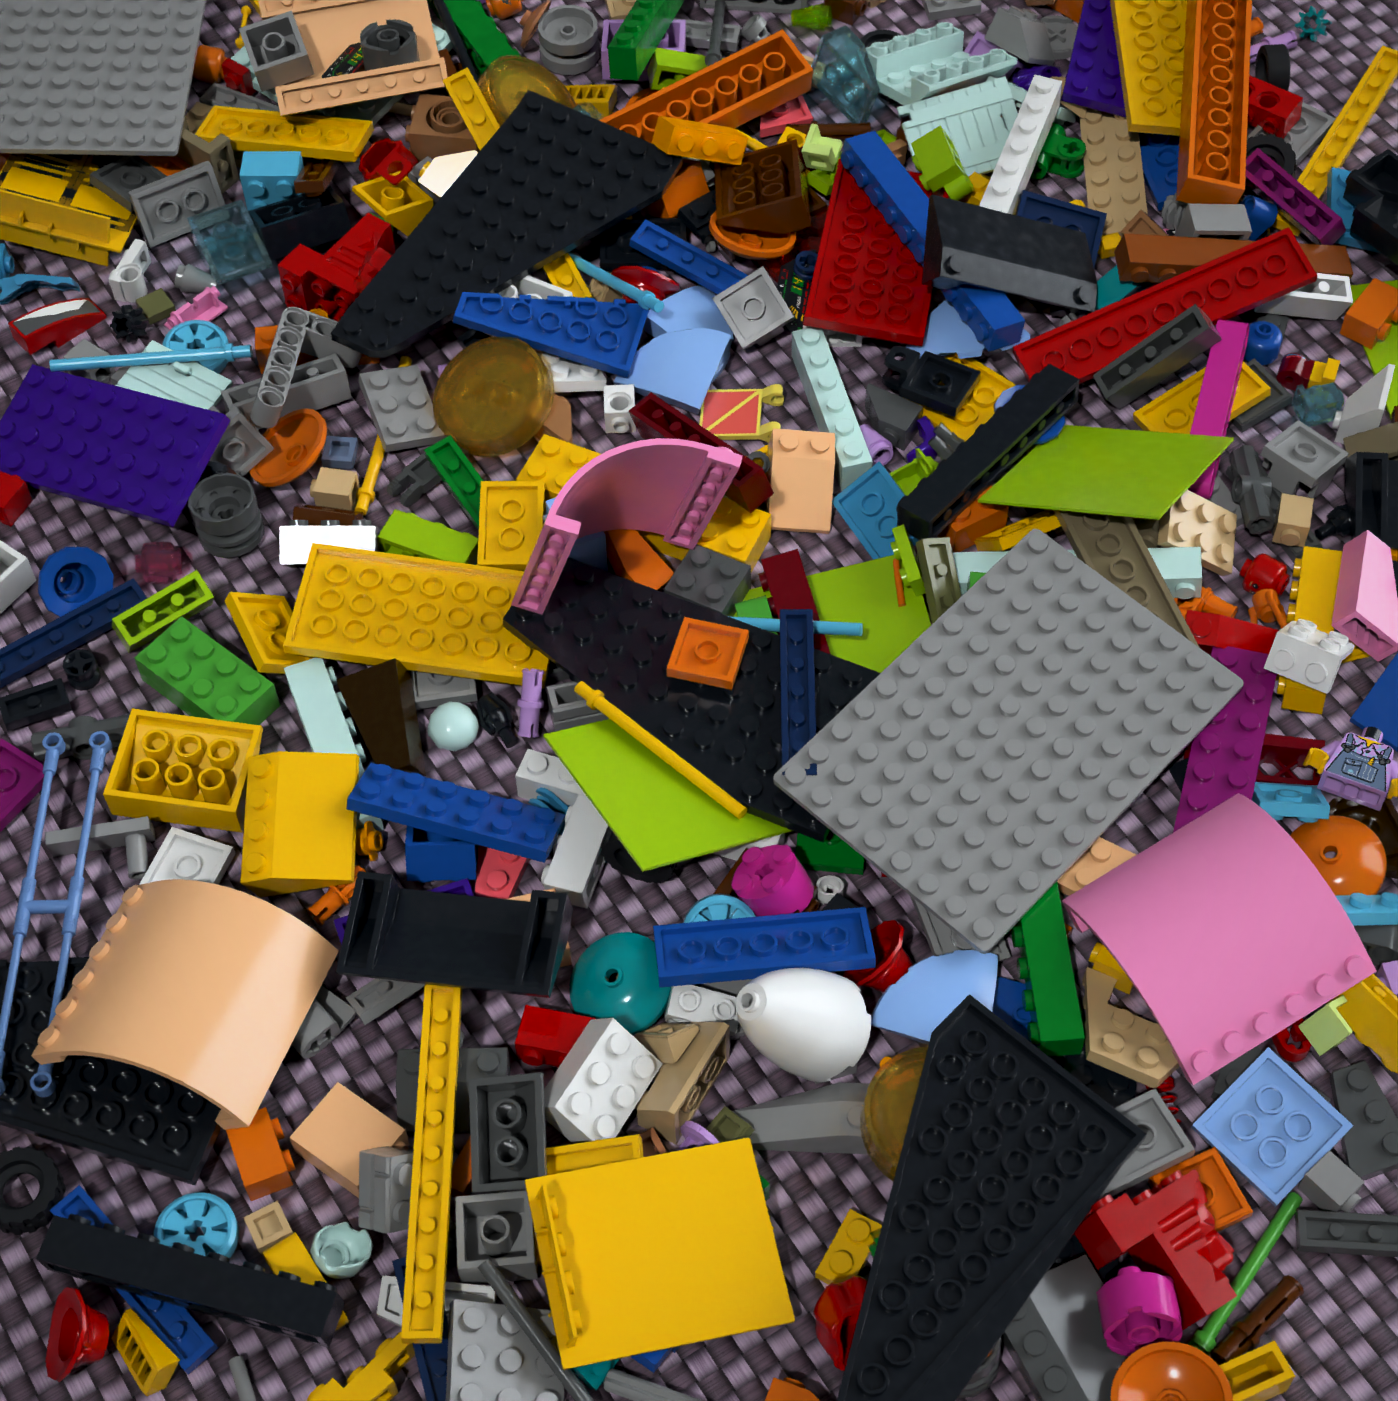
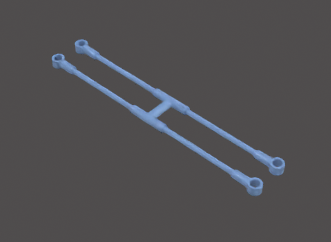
(69, 906)

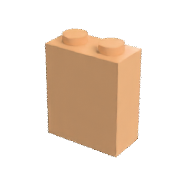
(340, 1130)

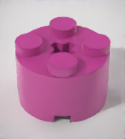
(772, 881)
(1138, 1310)

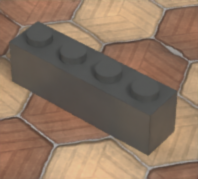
(1157, 357)

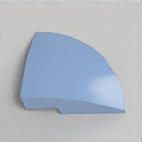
(690, 310)
(950, 335)
(678, 366)
(933, 991)

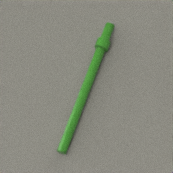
(1205, 1338)

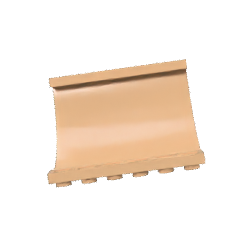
(335, 24)
(195, 991)

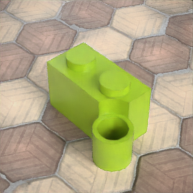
(941, 164)

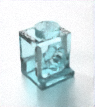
(1317, 403)

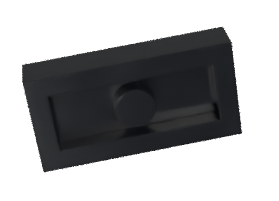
(34, 704)

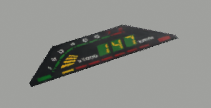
(347, 62)
(795, 294)

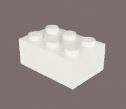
(599, 1082)

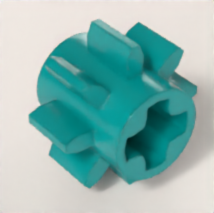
(1306, 27)

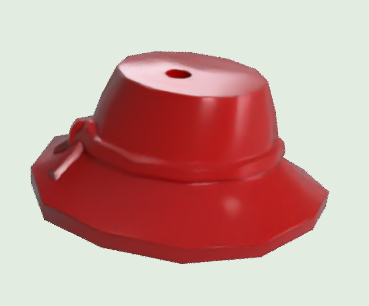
(646, 280)
(890, 958)
(75, 1336)

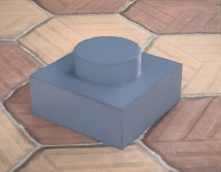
(340, 452)

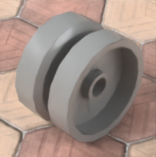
(568, 39)

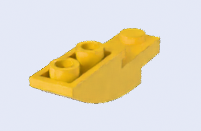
(374, 1380)

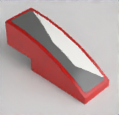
(55, 323)

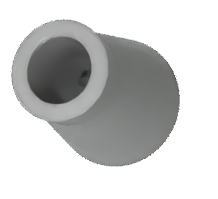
(193, 279)

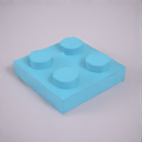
(1291, 800)

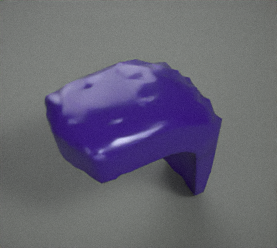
(926, 432)

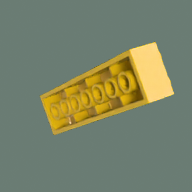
(729, 532)

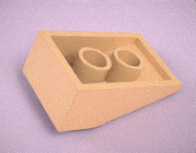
(801, 480)

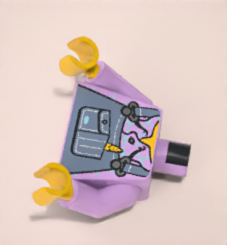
(1357, 768)

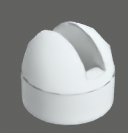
(830, 882)

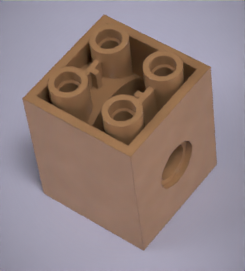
(437, 128)

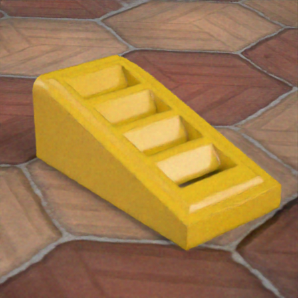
(601, 96)
(150, 1360)

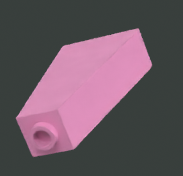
(1367, 596)

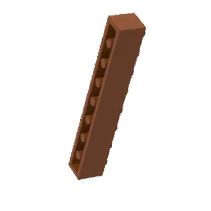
(1164, 257)

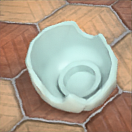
(453, 726)
(341, 1250)

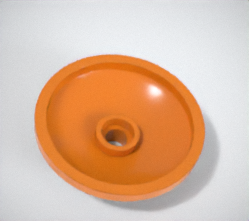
(752, 243)
(297, 445)
(1359, 858)
(1170, 1374)

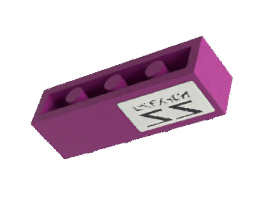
(1292, 200)

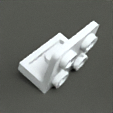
(1308, 654)

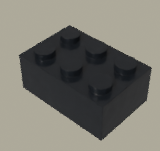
(302, 221)

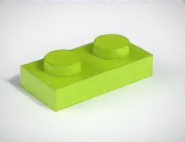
(904, 550)

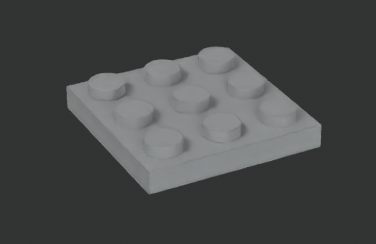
(495, 1358)

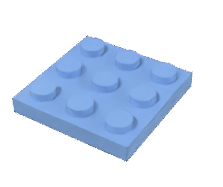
(1271, 1126)

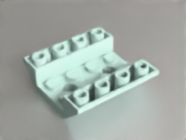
(932, 64)

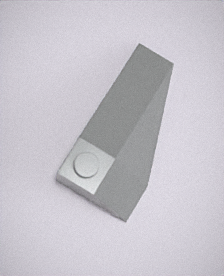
(810, 1121)

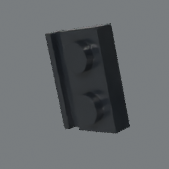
(697, 215)

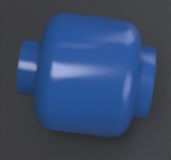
(1263, 342)

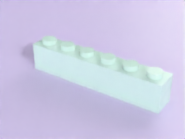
(830, 403)
(323, 716)

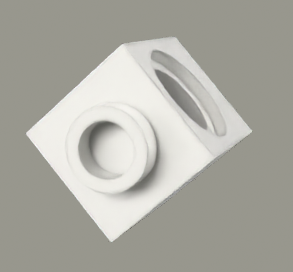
(617, 403)

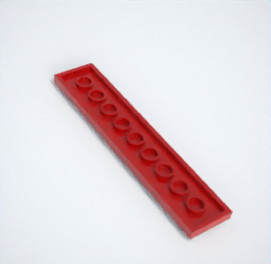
(1217, 287)

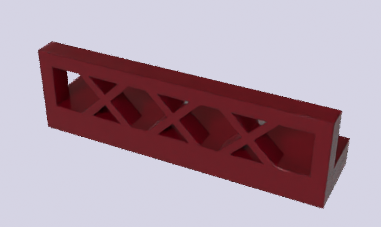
(1283, 751)

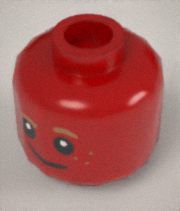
(1264, 573)

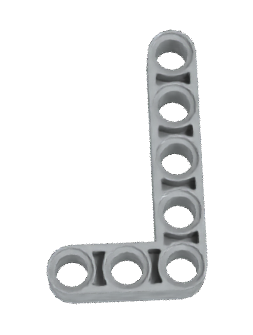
(295, 333)

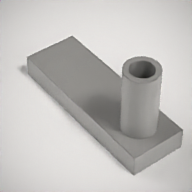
(130, 833)

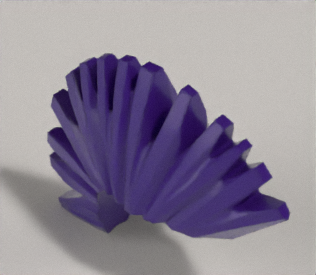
(1025, 76)

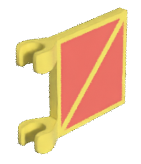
(737, 412)

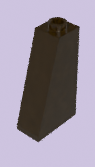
(386, 714)

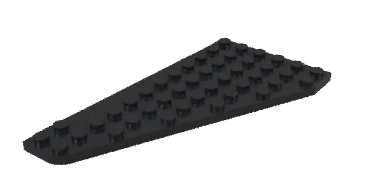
(518, 205)
(980, 1206)

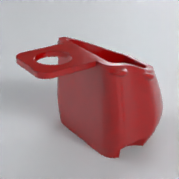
(386, 158)
(837, 1317)

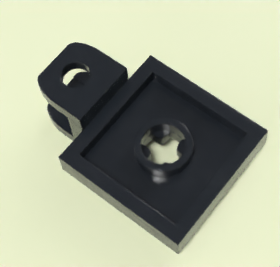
(920, 379)

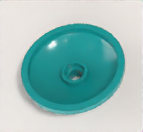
(634, 997)

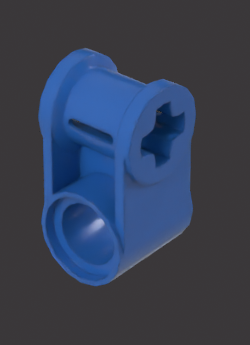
(1260, 215)

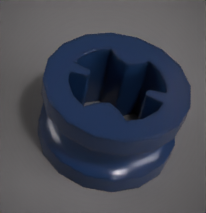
(801, 259)

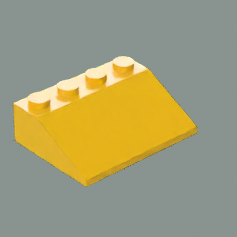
(182, 770)
(299, 822)

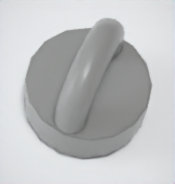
(754, 27)

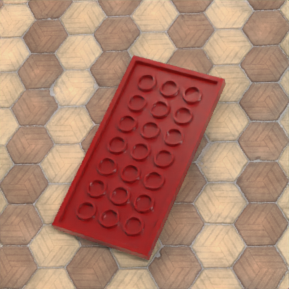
(864, 272)

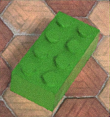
(205, 677)

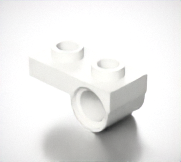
(128, 279)
(700, 1004)

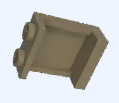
(218, 152)

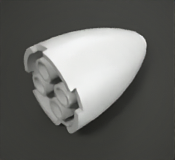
(805, 1021)

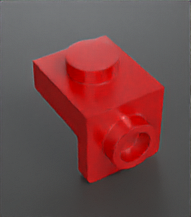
(237, 77)

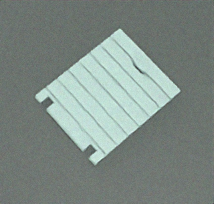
(970, 120)
(162, 380)

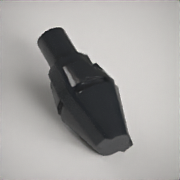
(1337, 524)
(496, 718)

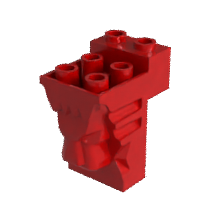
(340, 274)
(1166, 1235)

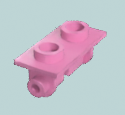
(205, 307)

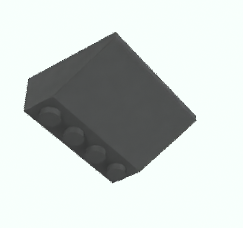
(1061, 1338)

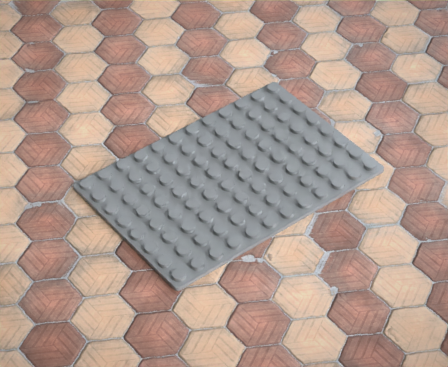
(96, 75)
(1008, 738)

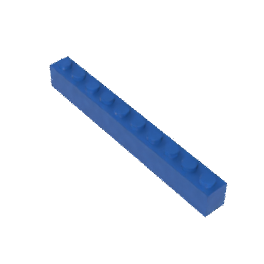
(905, 208)

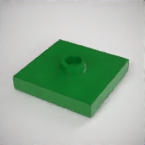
(830, 856)

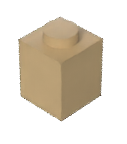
(335, 488)
(1292, 520)

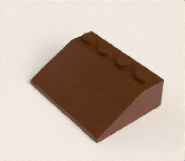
(764, 191)

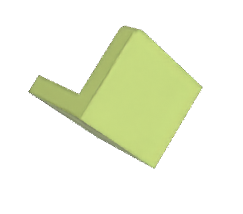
(820, 151)
(1326, 1027)

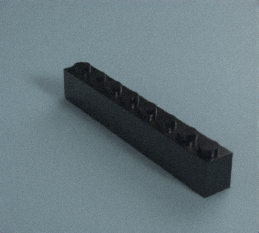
(987, 453)
(192, 1280)

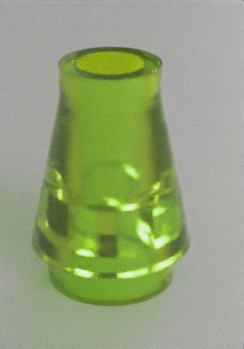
(812, 17)

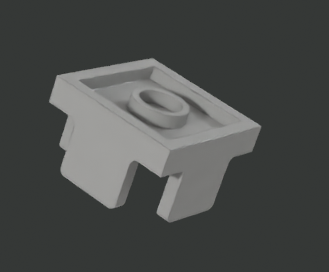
(754, 309)
(241, 443)
(1303, 457)

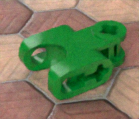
(1058, 153)

